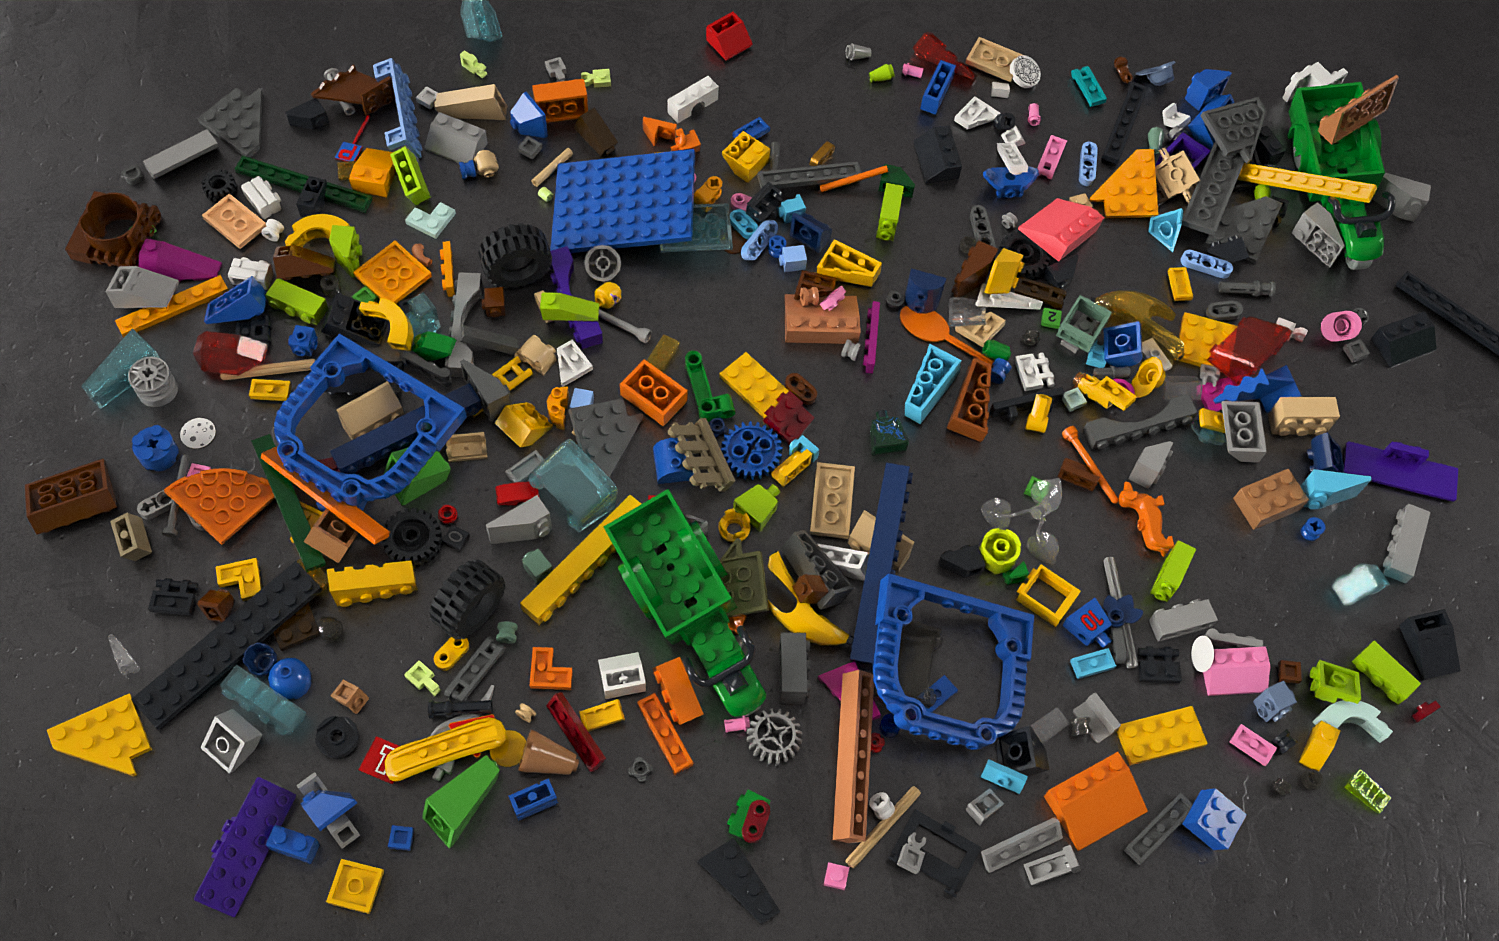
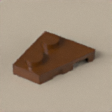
(824, 283)

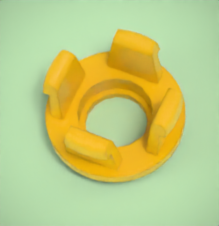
(734, 517)

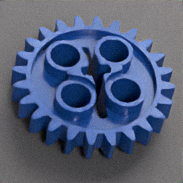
(768, 457)

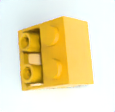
(746, 156)
(523, 423)

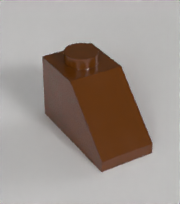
(216, 604)

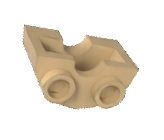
(537, 354)

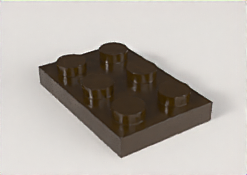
(297, 629)

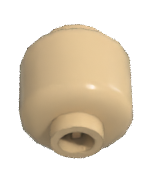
(486, 163)

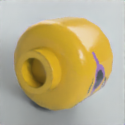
(607, 295)

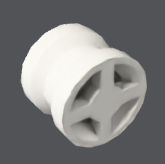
(272, 230)
(881, 805)

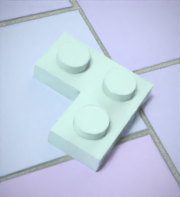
(432, 223)

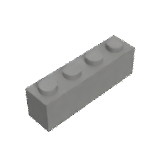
(1406, 543)

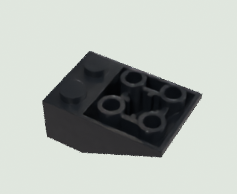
(347, 319)
(1432, 643)

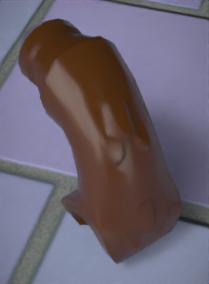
(1121, 65)

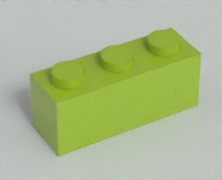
(410, 175)
(296, 301)
(1386, 673)

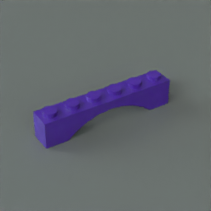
(562, 267)

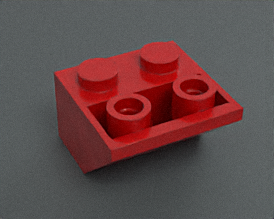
(728, 36)

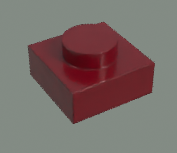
(1425, 710)

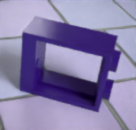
(1191, 148)

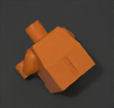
(687, 141)

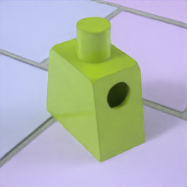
(758, 504)

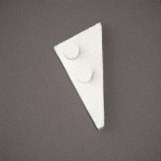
(1007, 300)

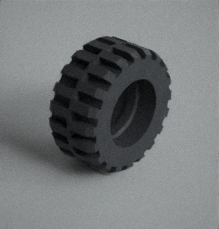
(515, 255)
(467, 599)

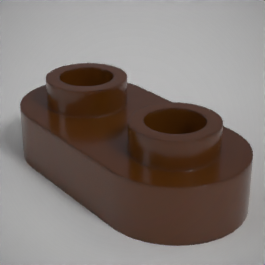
(803, 388)

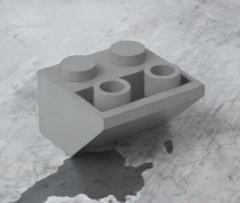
(1151, 464)

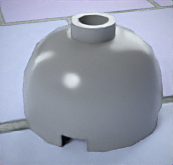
(602, 263)

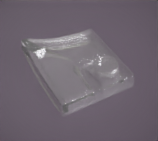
(965, 312)

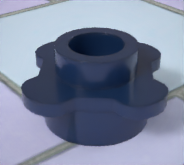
(718, 422)

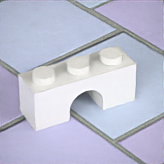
(681, 104)

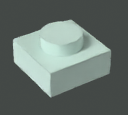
(1074, 399)

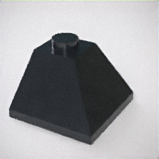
(1022, 751)

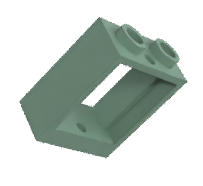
(1076, 336)

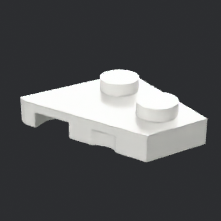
(975, 114)
(572, 362)

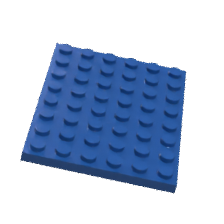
(624, 201)

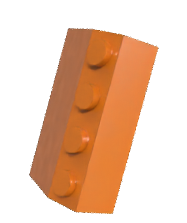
(1096, 801)

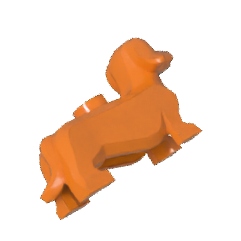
(1149, 518)

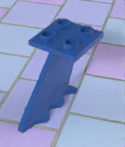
(1266, 387)

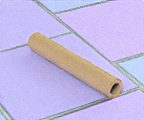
(547, 171)

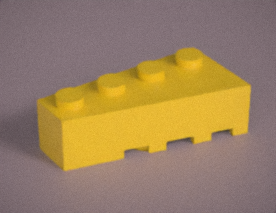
(371, 582)

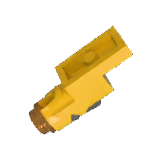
(1104, 392)

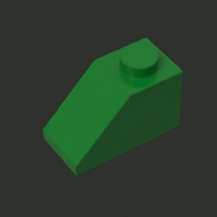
(433, 346)

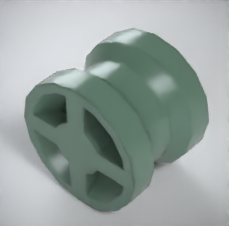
(506, 632)

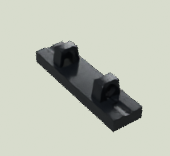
(1012, 406)

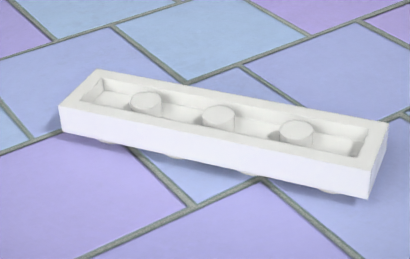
(1012, 158)

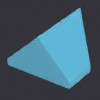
(1167, 227)

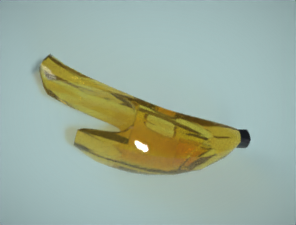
(1141, 307)

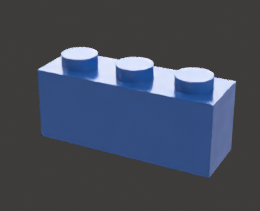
(938, 87)

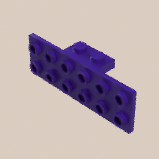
(1402, 468)
(243, 847)

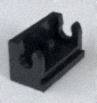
(764, 203)

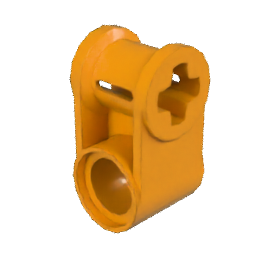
(709, 191)

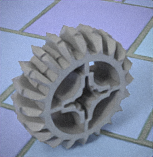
(781, 732)

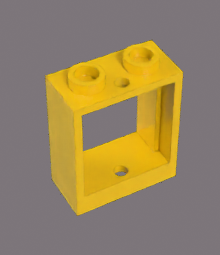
(1055, 582)

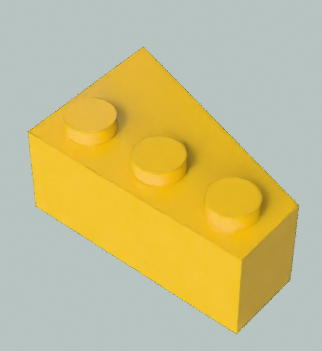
(849, 265)

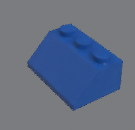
(1198, 127)

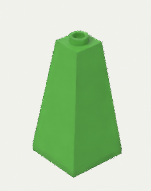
(456, 802)

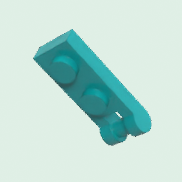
(1089, 86)

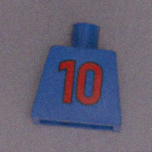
(1089, 624)

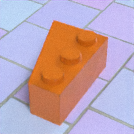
(677, 691)

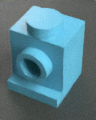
(789, 207)

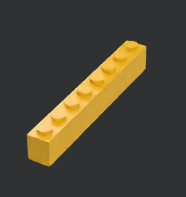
(574, 569)

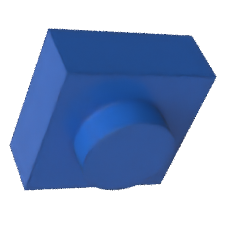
(401, 838)

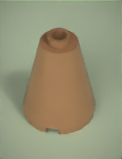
(546, 756)

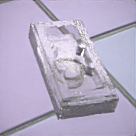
(1050, 725)

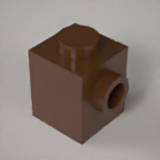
(494, 302)
(810, 588)

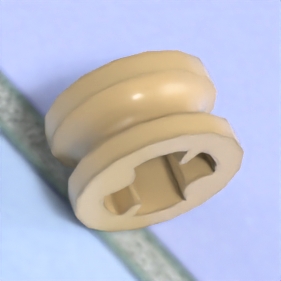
(525, 712)

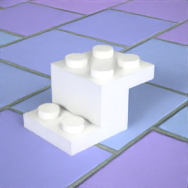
(1313, 76)

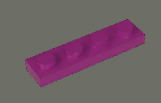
(871, 342)

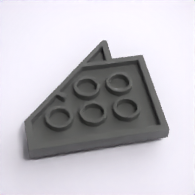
(237, 121)
(1236, 126)
(1250, 221)
(604, 431)

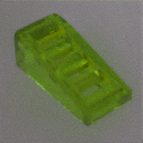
(1352, 787)

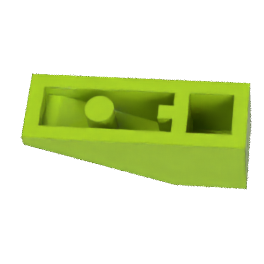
(568, 308)

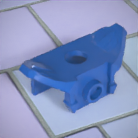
(1008, 184)

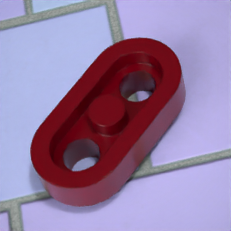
(755, 820)

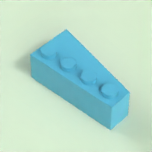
(932, 381)

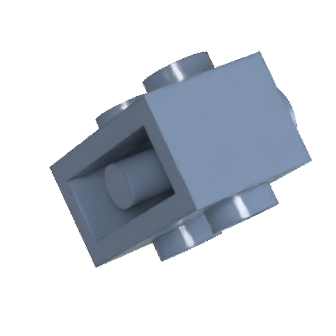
(1275, 702)

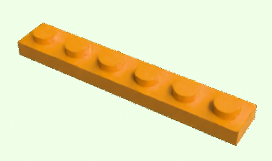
(178, 304)

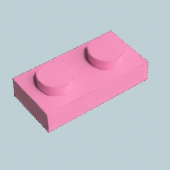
(1253, 745)

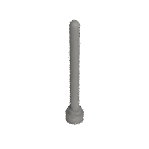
(643, 334)

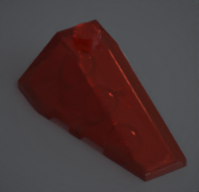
(933, 50)

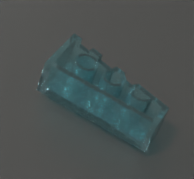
(112, 374)
(262, 701)

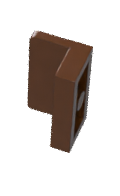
(1078, 474)

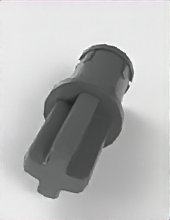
(1112, 372)

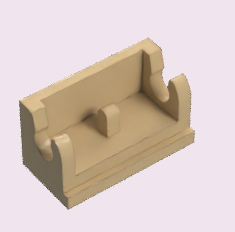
(466, 447)

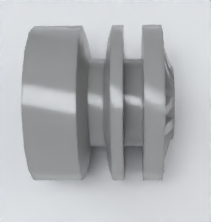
(153, 381)

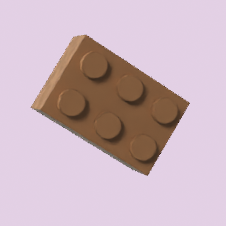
(1270, 499)

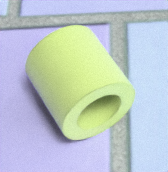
(545, 194)

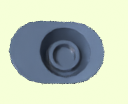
(1159, 75)

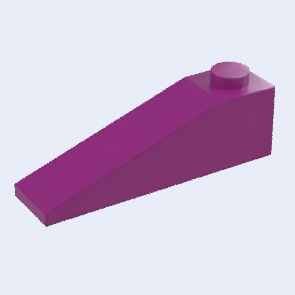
(176, 262)

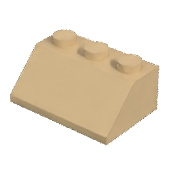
(370, 411)
(861, 540)

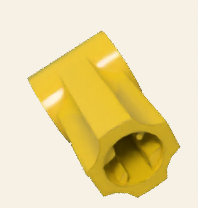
(1038, 418)

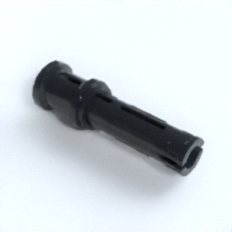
(450, 708)

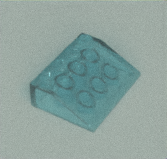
(709, 231)

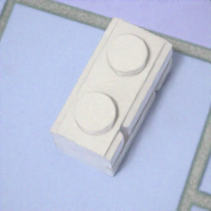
(261, 197)
(244, 268)

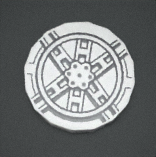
(1025, 71)

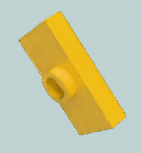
(1180, 284)
(1211, 420)
(602, 715)

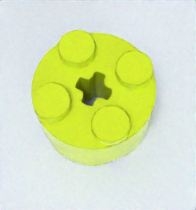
(1000, 550)

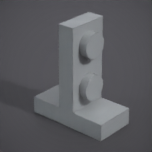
(1052, 866)

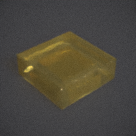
(345, 169)

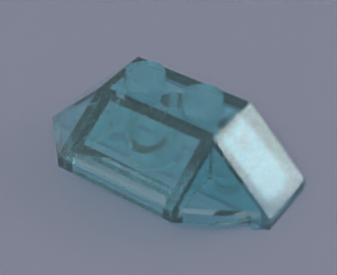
(480, 20)

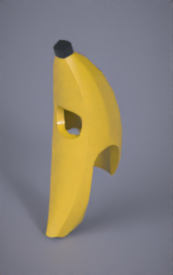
(803, 617)

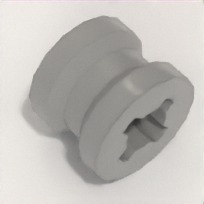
(851, 350)

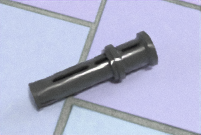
(1255, 288)

